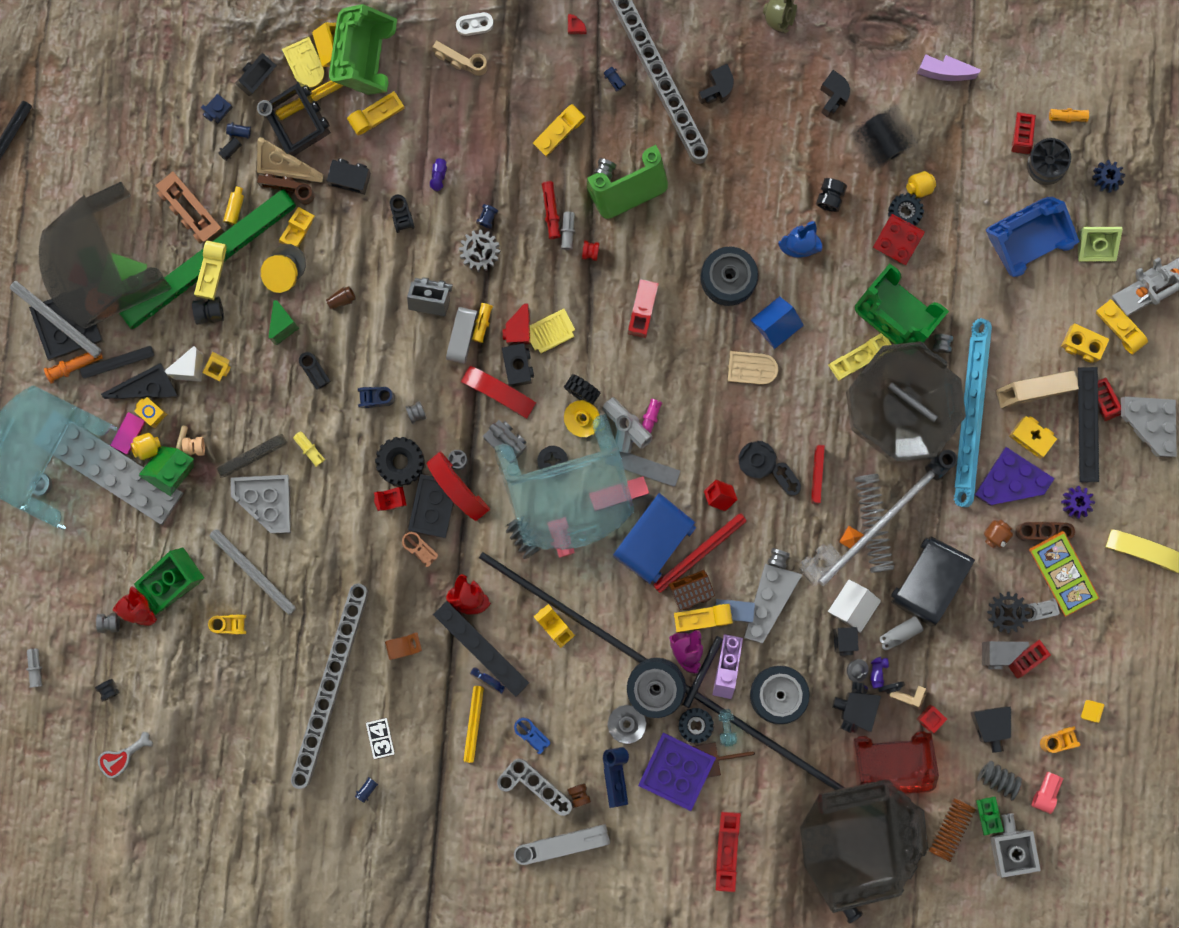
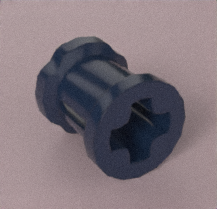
(487, 216)

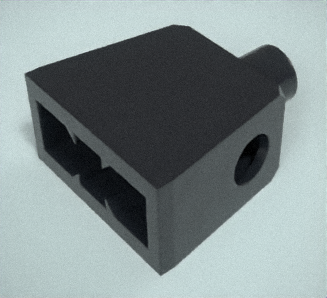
(993, 726)

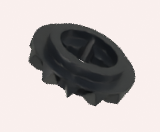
(545, 454)

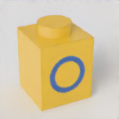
(150, 412)

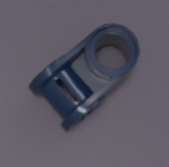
(371, 397)

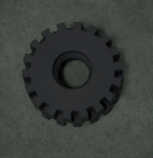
(396, 447)

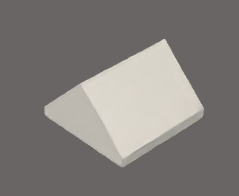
(187, 366)
(854, 605)

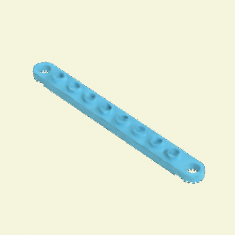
(974, 404)

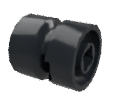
(831, 195)
(207, 310)

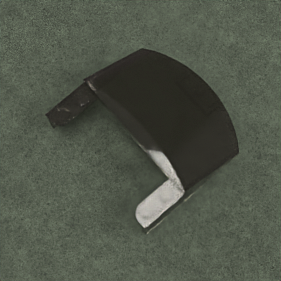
(81, 268)

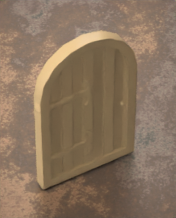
(751, 368)

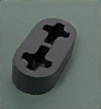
(783, 482)

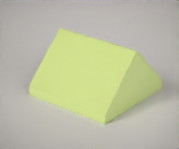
(1099, 243)

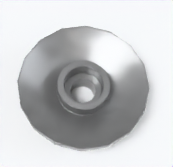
(623, 734)

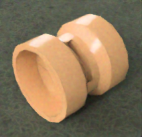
(193, 446)

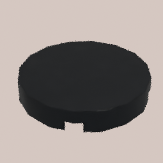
(757, 460)

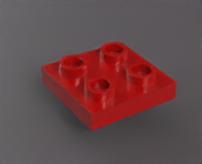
(898, 239)

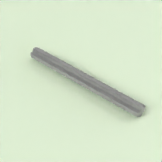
(54, 318)
(252, 571)

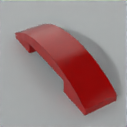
(498, 391)
(455, 488)
(727, 851)

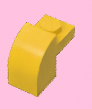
(554, 626)

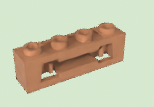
(169, 186)

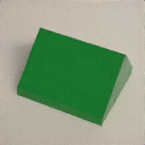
(281, 324)

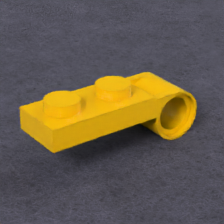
(375, 114)
(559, 129)
(1122, 326)
(703, 618)

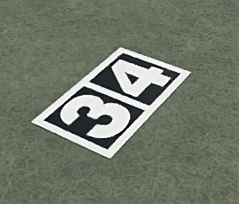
(380, 738)

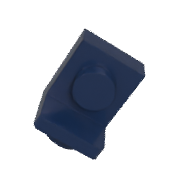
(216, 109)

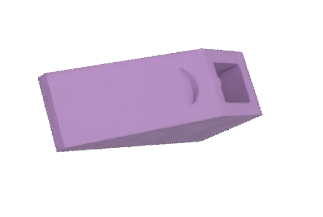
(727, 667)

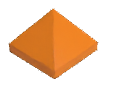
(850, 537)

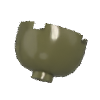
(780, 14)

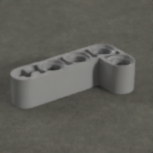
(538, 789)

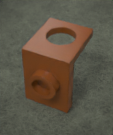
(403, 646)

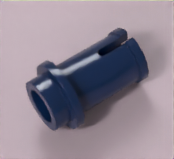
(614, 78)
(238, 130)
(366, 790)

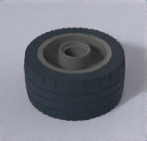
(732, 262)

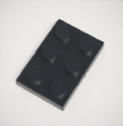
(430, 509)

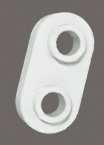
(474, 22)

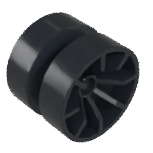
(1049, 161)

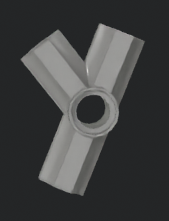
(626, 435)

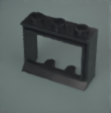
(312, 108)

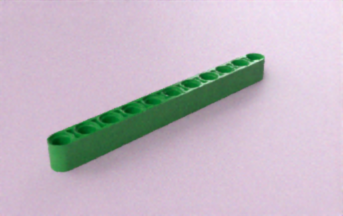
(234, 238)

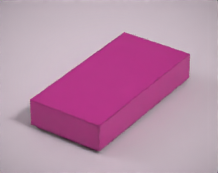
(128, 430)

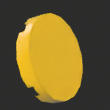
(279, 273)

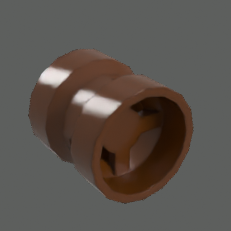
(575, 792)

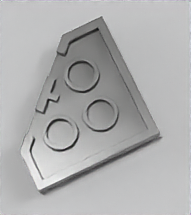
(1153, 422)
(265, 499)

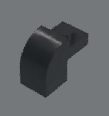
(722, 85)
(839, 91)

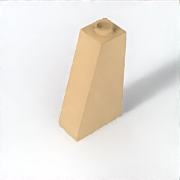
(1037, 389)

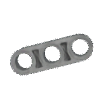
(461, 335)

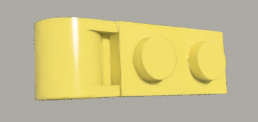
(211, 269)

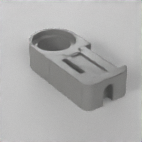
(1042, 610)

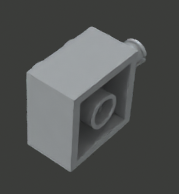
(1005, 844)

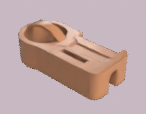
(422, 550)

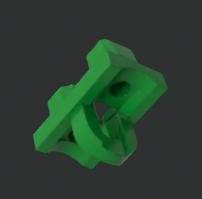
(989, 823)

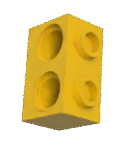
(1085, 338)

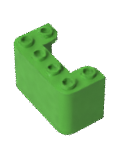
(358, 48)

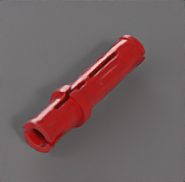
(552, 218)

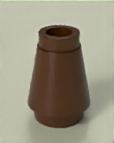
(341, 298)

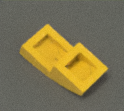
(297, 228)

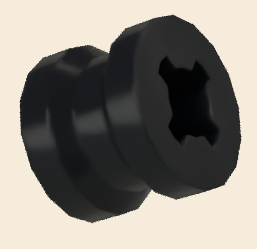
(107, 690)

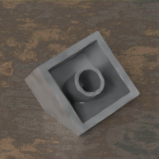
(999, 653)

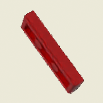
(817, 474)

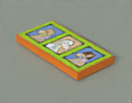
(1064, 573)

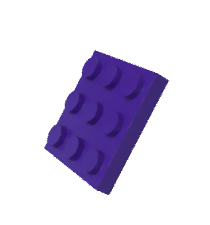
(677, 771)

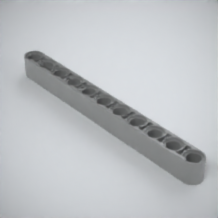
(661, 79)
(323, 693)

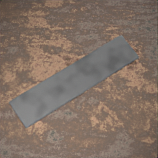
(649, 469)

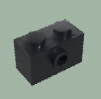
(255, 74)

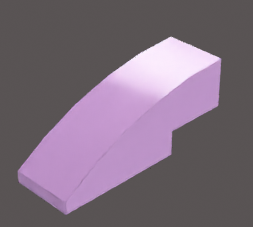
(948, 69)

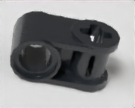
(401, 217)

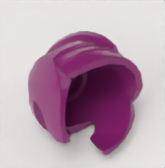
(687, 650)

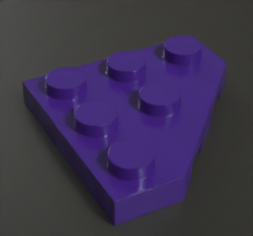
(1012, 480)

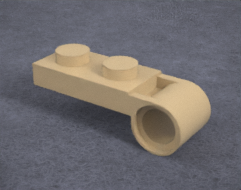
(460, 61)

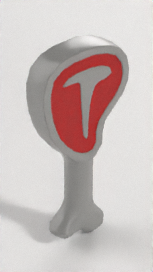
(115, 763)

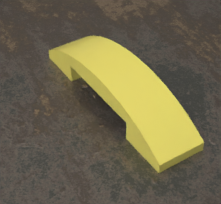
(858, 357)
(1143, 549)

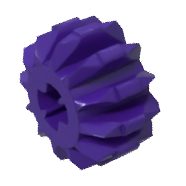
(1084, 501)

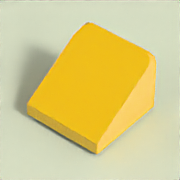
(1092, 711)

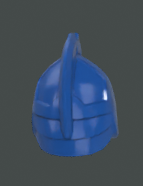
(801, 241)

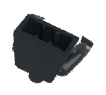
(858, 708)

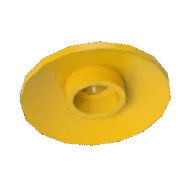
(574, 420)

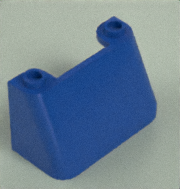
(1032, 234)
(654, 539)

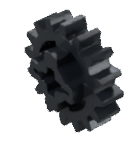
(1015, 606)

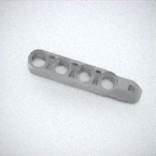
(562, 845)

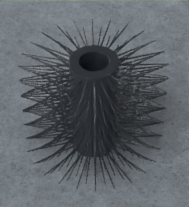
(883, 137)

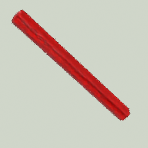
(700, 552)

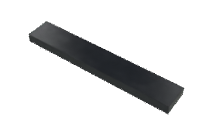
(1088, 424)

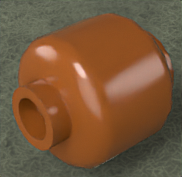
(998, 534)

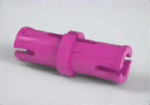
(650, 417)

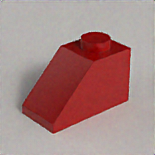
(518, 327)

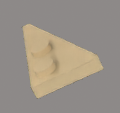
(276, 162)

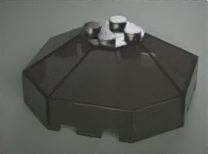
(892, 423)

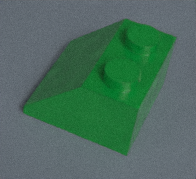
(167, 469)

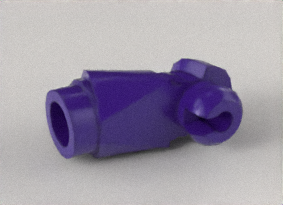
(438, 174)
(877, 678)

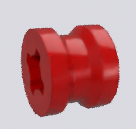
(590, 250)

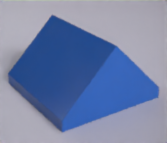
(777, 322)

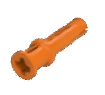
(67, 367)

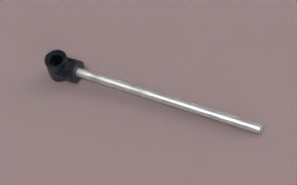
(935, 469)

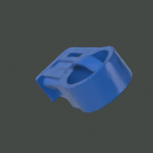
(533, 736)

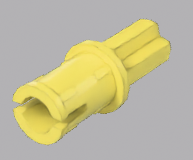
(309, 449)

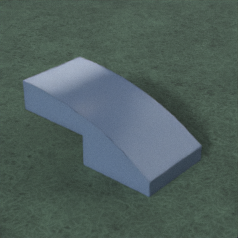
(740, 610)

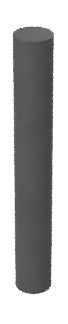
(914, 403)

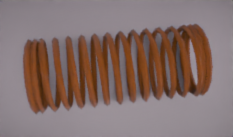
(943, 853)

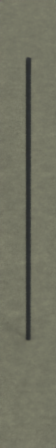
(639, 658)

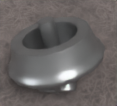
(43, 486)
(857, 670)

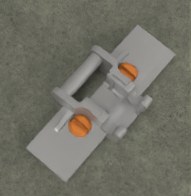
(1143, 291)

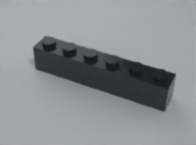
(481, 649)

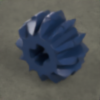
(1111, 183)

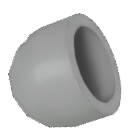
(268, 110)

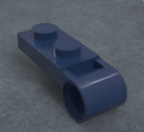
(614, 776)

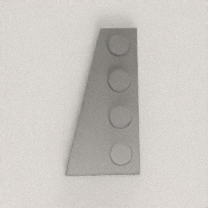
(771, 596)

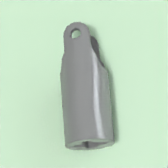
(901, 633)

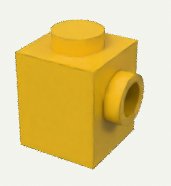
(216, 366)

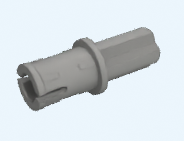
(568, 230)
(34, 668)

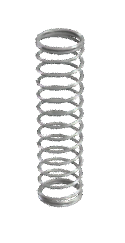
(869, 479)

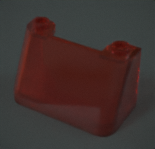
(904, 763)

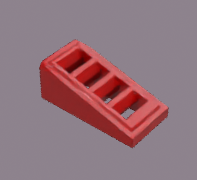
(1023, 145)
(1111, 396)
(1019, 667)

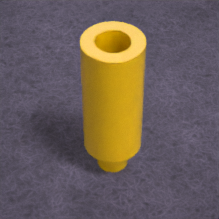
(234, 206)

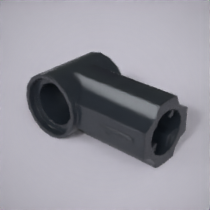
(314, 372)

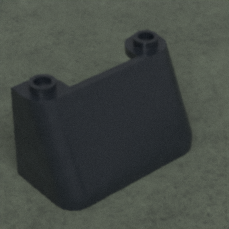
(932, 581)

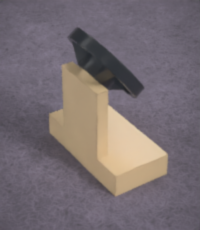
(893, 690)

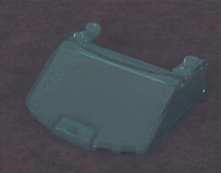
(28, 438)
(570, 500)

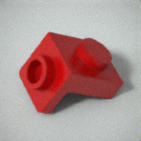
(390, 499)

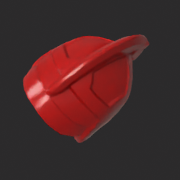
(467, 597)
(135, 608)

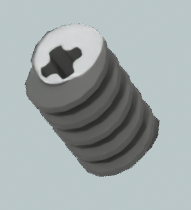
(530, 550)
(1001, 779)

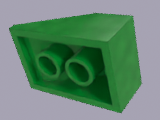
(169, 580)

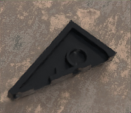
(150, 384)

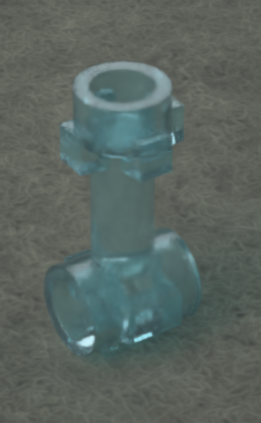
(727, 738)

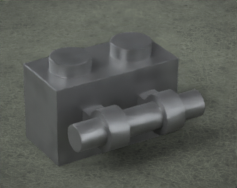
(501, 433)

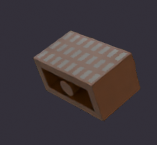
(692, 590)

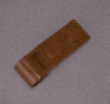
(287, 184)

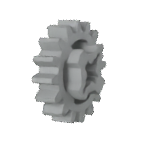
(485, 247)

